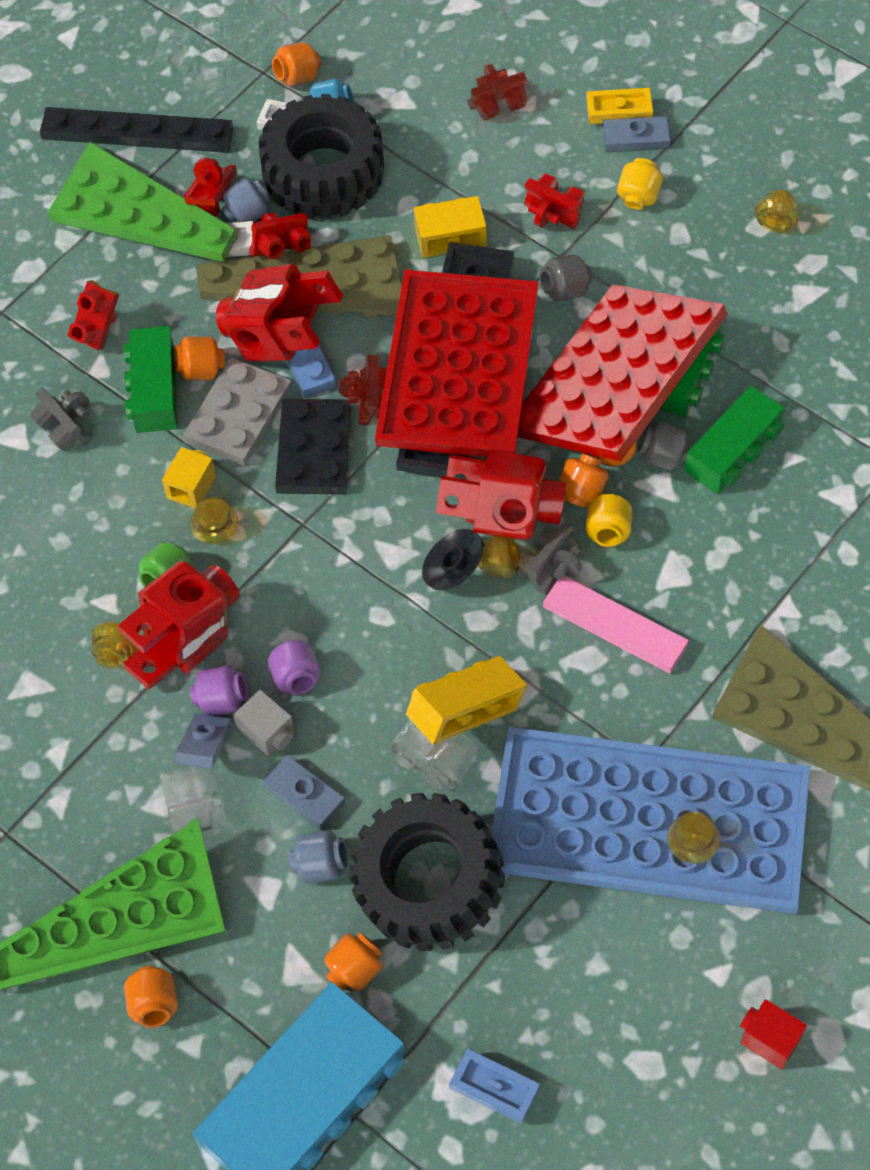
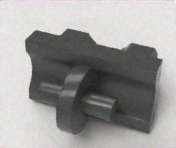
(52, 409)
(557, 558)

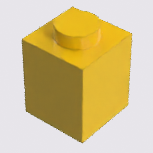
(189, 477)

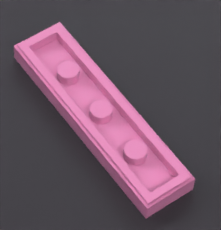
(616, 624)

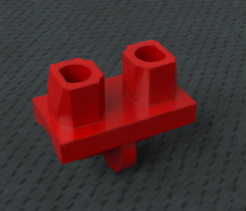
(209, 185)
(552, 205)
(279, 234)
(94, 315)

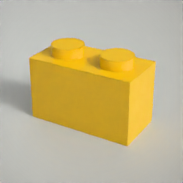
(448, 222)

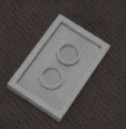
(237, 411)

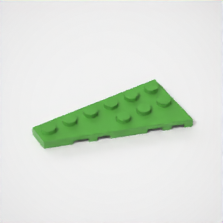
(126, 204)
(134, 910)

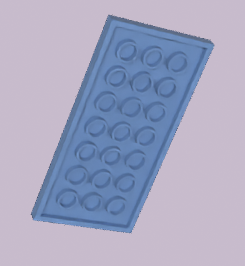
(605, 807)

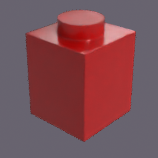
(772, 1033)

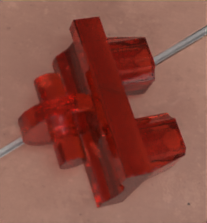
(495, 87)
(364, 388)

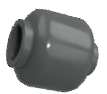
(565, 277)
(664, 445)

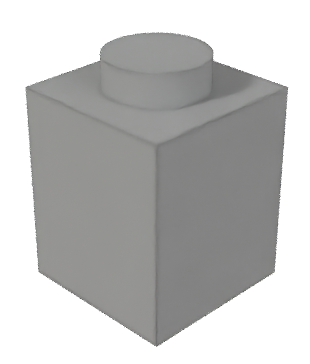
(264, 723)

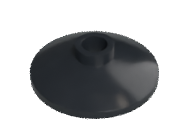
(452, 559)

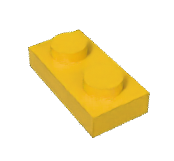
(618, 104)

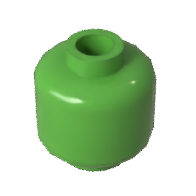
(160, 560)

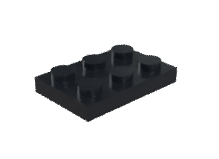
(313, 446)

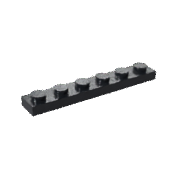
(136, 129)

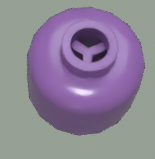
(294, 667)
(219, 690)

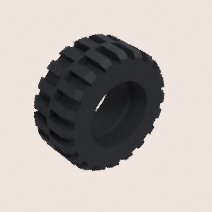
(320, 125)
(397, 834)

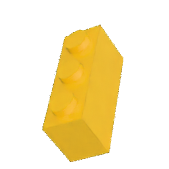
(465, 699)

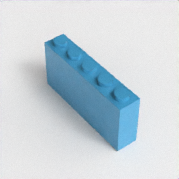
(303, 1088)

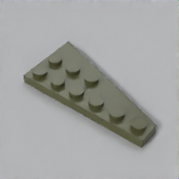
(361, 269)
(796, 711)

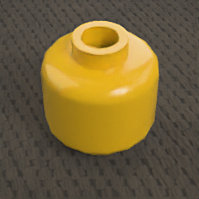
(640, 183)
(609, 520)

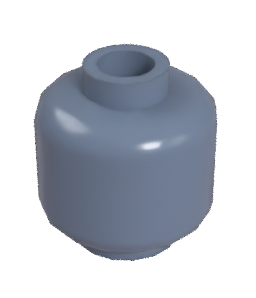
(245, 201)
(318, 857)

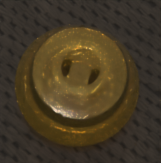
(777, 211)
(213, 520)
(500, 557)
(110, 645)
(693, 838)

